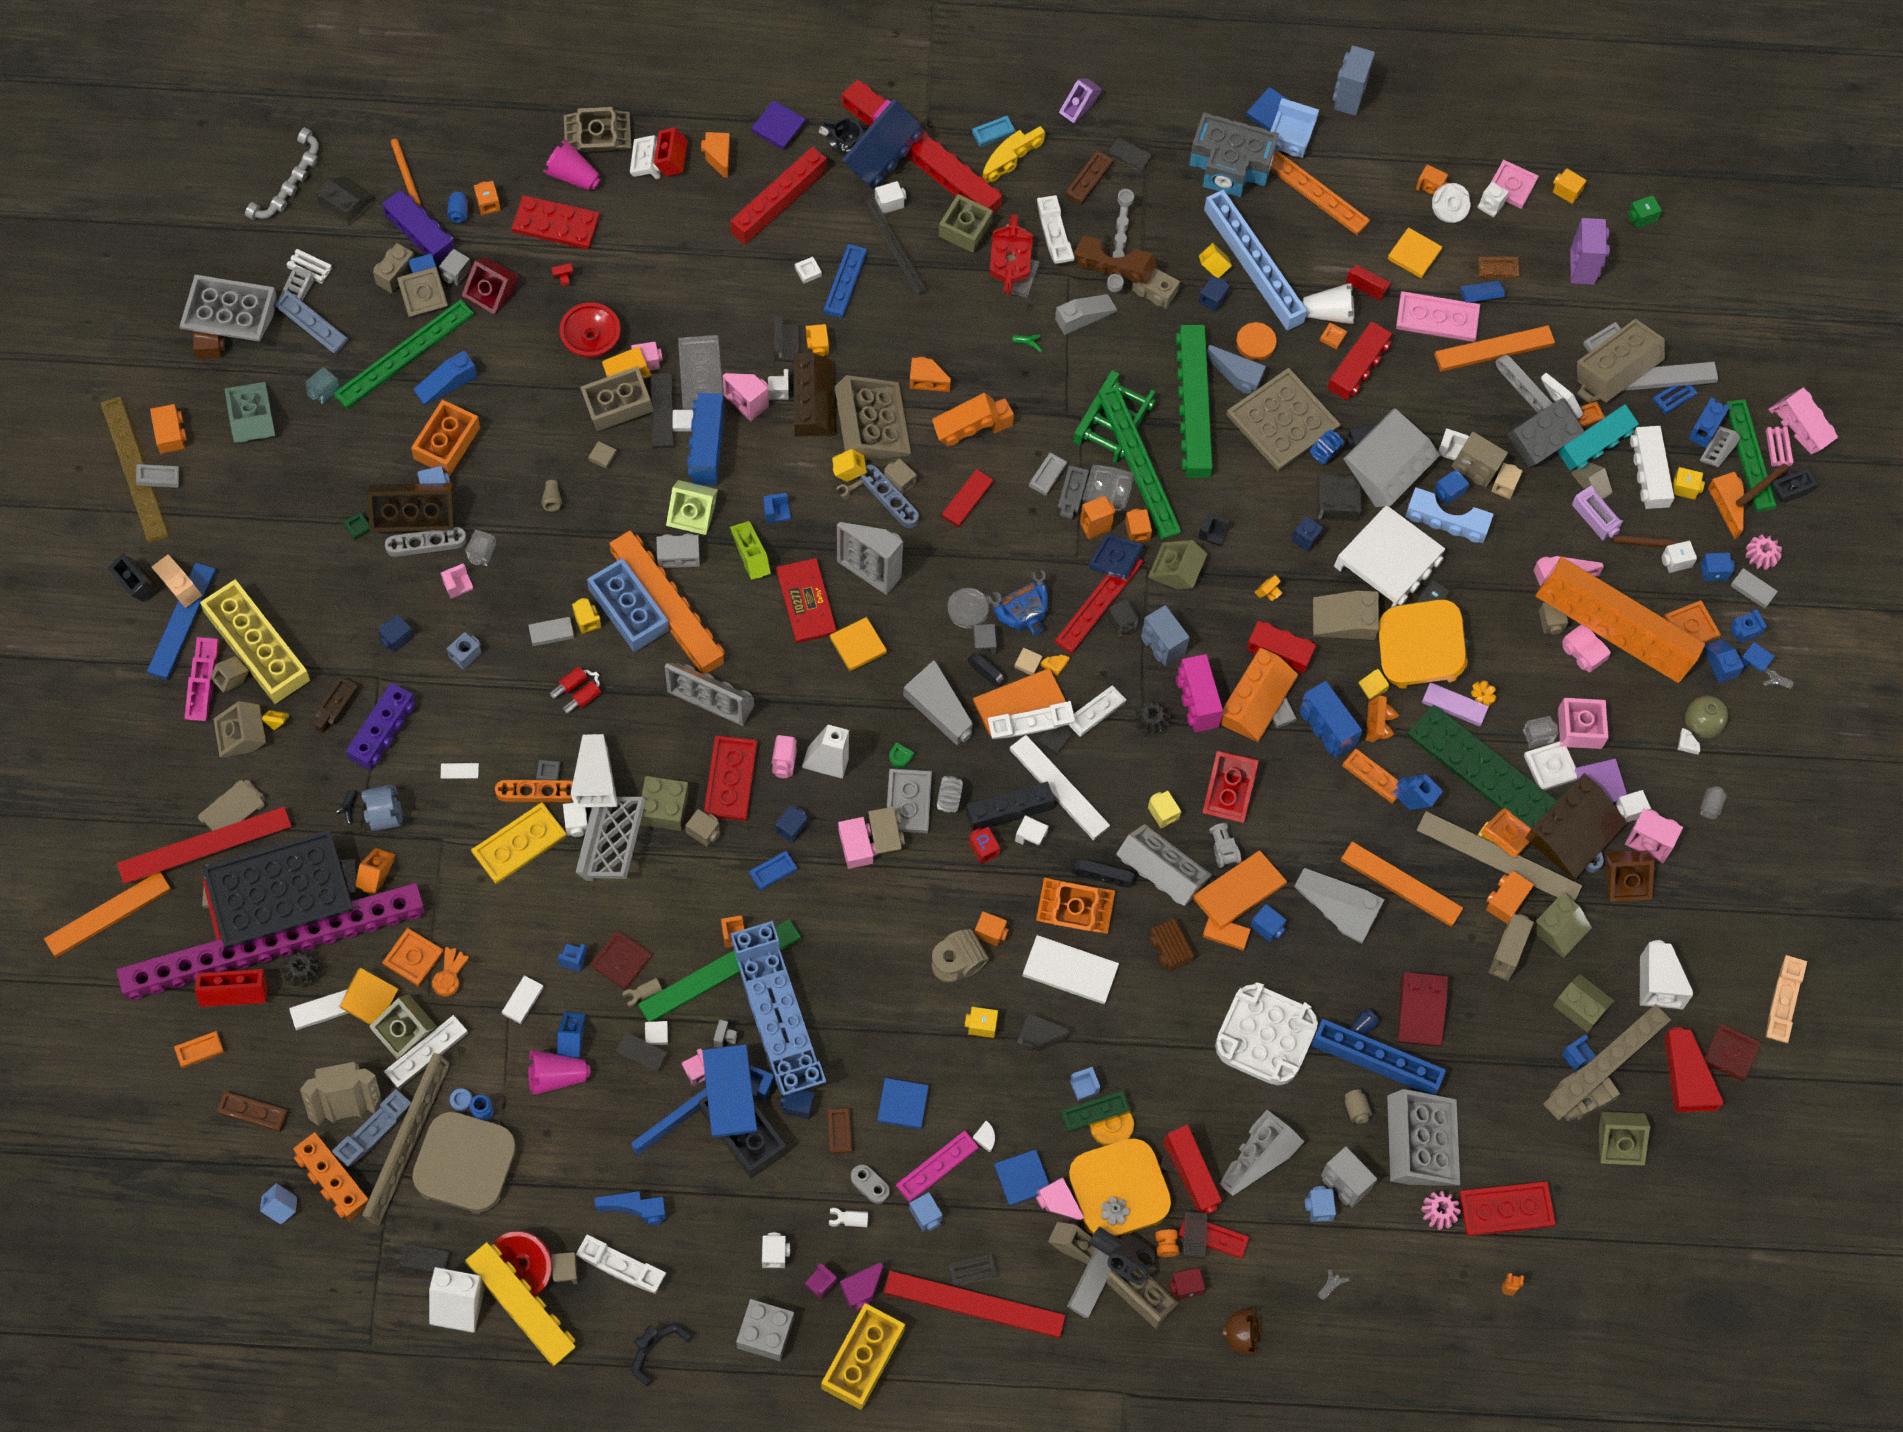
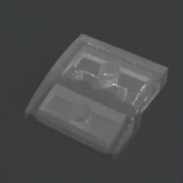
(1111, 483)

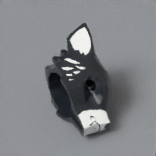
(845, 137)

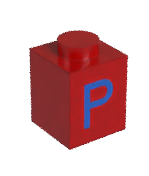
(984, 845)

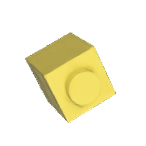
(1164, 809)

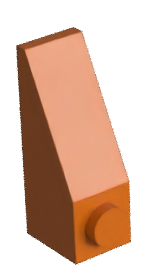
(1726, 492)

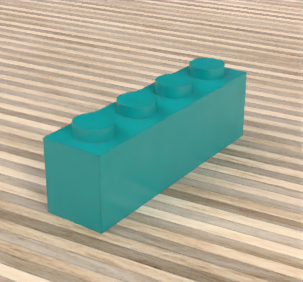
(1598, 437)

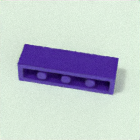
(418, 226)

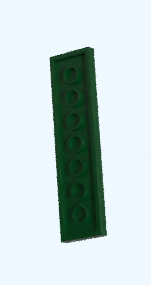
(1480, 766)

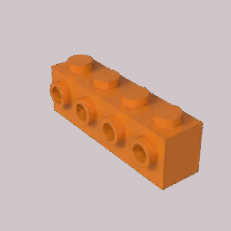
(331, 1176)

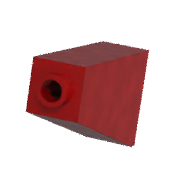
(1689, 1076)
(1192, 1170)

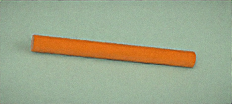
(405, 171)

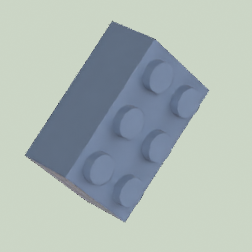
(1352, 80)

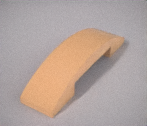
(1785, 998)

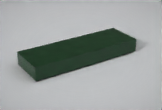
(1095, 1111)

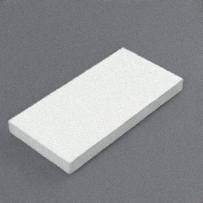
(1070, 969)

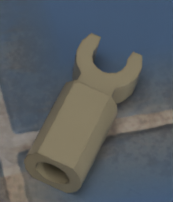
(642, 992)

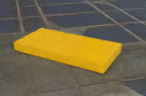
(519, 843)

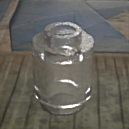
(1713, 802)

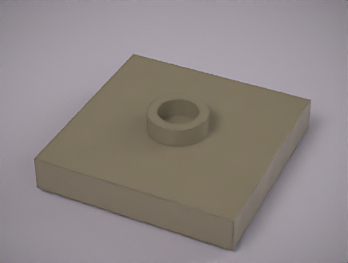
(422, 291)

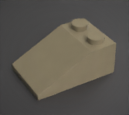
(1346, 615)

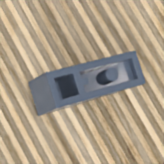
(1239, 371)

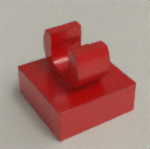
(562, 272)

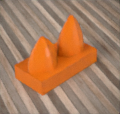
(1377, 714)

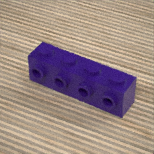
(381, 726)

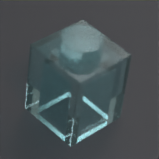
(322, 385)

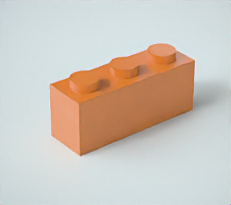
(966, 419)

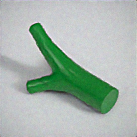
(1029, 340)

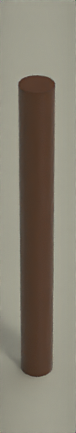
(1762, 485)

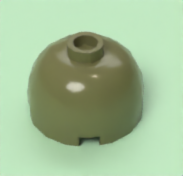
(1706, 716)

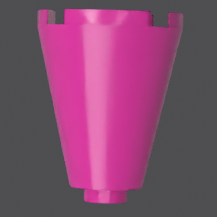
(571, 167)
(555, 1071)

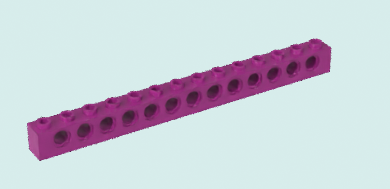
(195, 956)

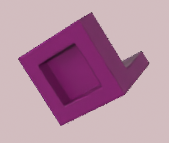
(821, 1281)

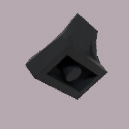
(1794, 485)

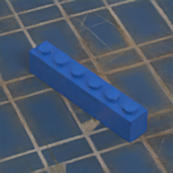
(1378, 1057)

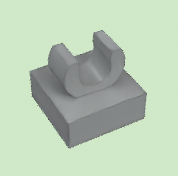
(724, 1035)

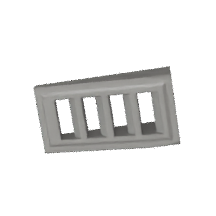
(301, 277)
(1728, 445)

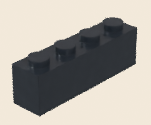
(1010, 806)

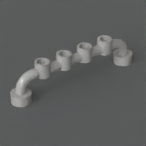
(288, 187)
(1125, 199)

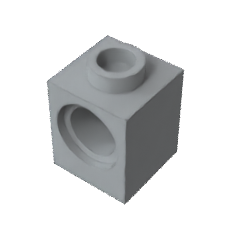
(455, 267)

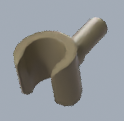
(848, 489)

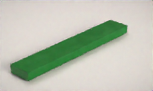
(1750, 453)

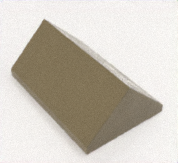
(1146, 1297)

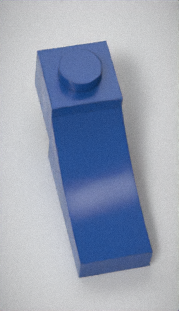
(650, 1210)

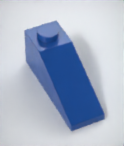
(446, 378)

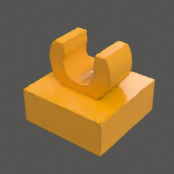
(1268, 588)

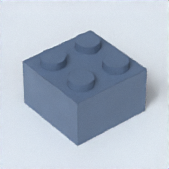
(1164, 636)

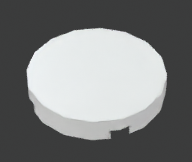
(1451, 202)

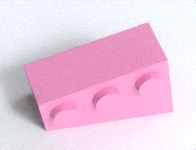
(1805, 420)

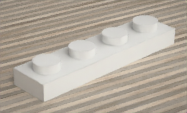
(419, 1056)

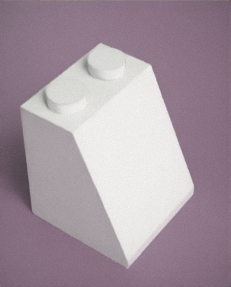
(1662, 977)
(455, 1299)

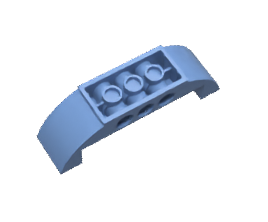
(776, 1009)

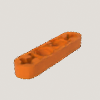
(537, 787)

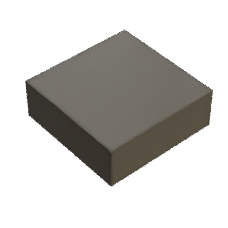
(602, 455)

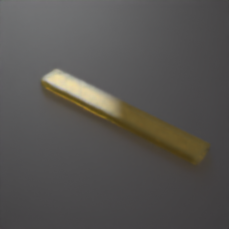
(129, 457)

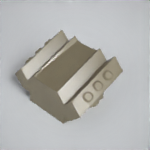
(598, 129)
(340, 1093)

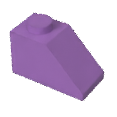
(1080, 99)

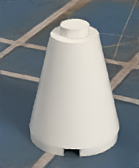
(1331, 305)

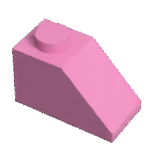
(1059, 1200)

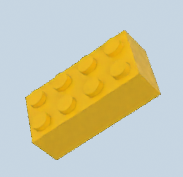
(863, 1356)

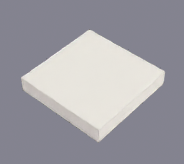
(1558, 391)
(1551, 766)

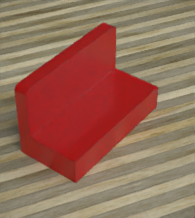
(1367, 282)

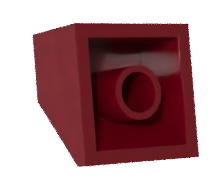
(489, 284)

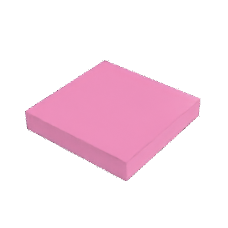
(1516, 181)

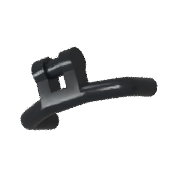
(648, 1341)

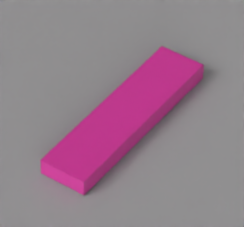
(937, 1166)

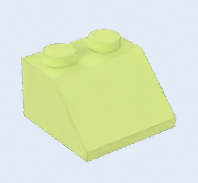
(691, 507)

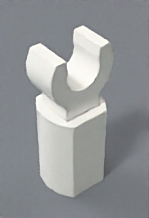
(849, 1218)

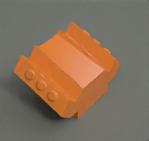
(1075, 905)

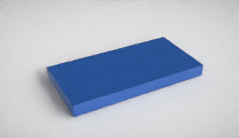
(729, 1091)

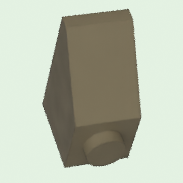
(1072, 1241)

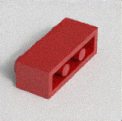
(1291, 649)
(231, 988)

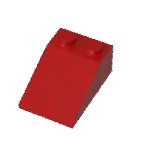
(1230, 786)

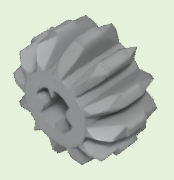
(949, 794)

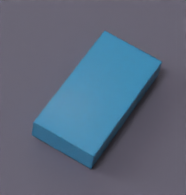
(993, 131)

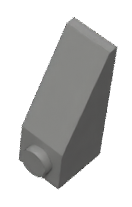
(1083, 312)

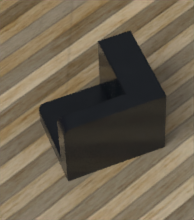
(1213, 529)

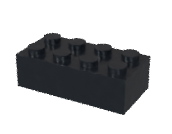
(755, 1149)

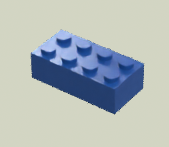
(706, 439)

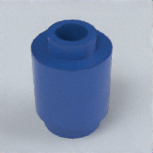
(457, 207)
(479, 1102)

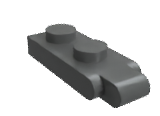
(1072, 491)

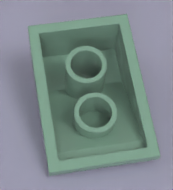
(249, 412)

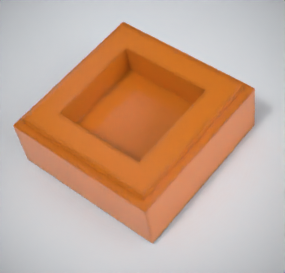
(1333, 336)

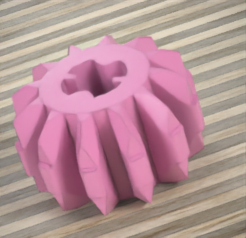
(1763, 552)
(1440, 1201)

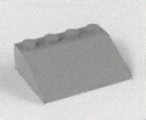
(229, 308)
(1391, 458)
(870, 554)
(708, 693)
(1423, 1139)

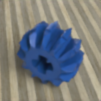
(1327, 446)

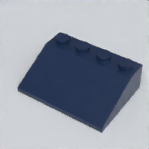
(883, 145)

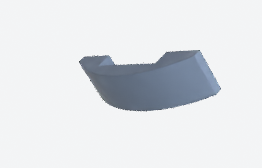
(373, 1130)

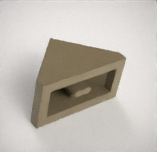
(1595, 476)

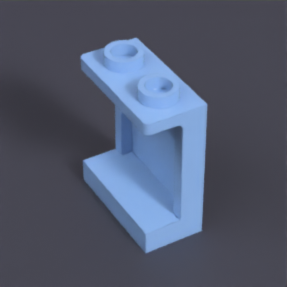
(1295, 126)

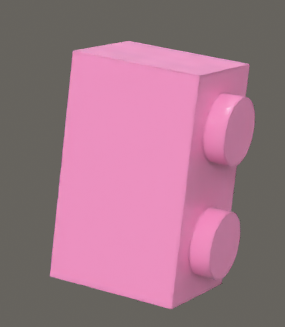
(856, 843)

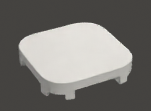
(1266, 1034)

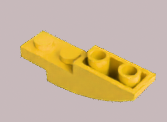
(1006, 155)

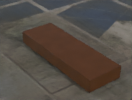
(1089, 177)
(252, 1111)

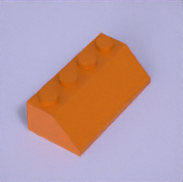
(1258, 695)

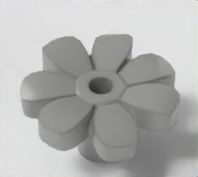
(1114, 1211)

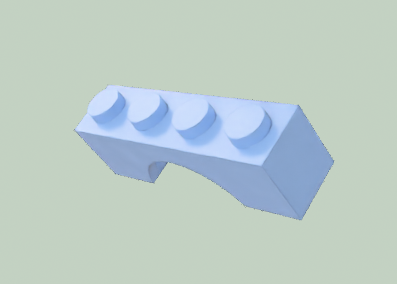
(1471, 525)

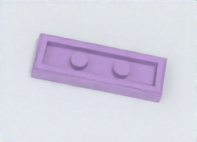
(1455, 704)

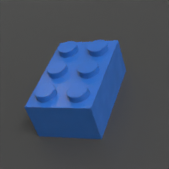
(1330, 720)

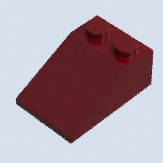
(1422, 1009)

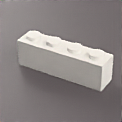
(1652, 467)

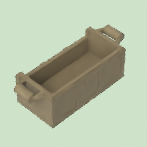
(1619, 361)

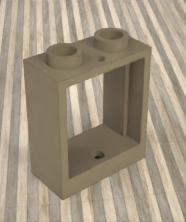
(1511, 946)

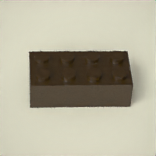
(411, 507)

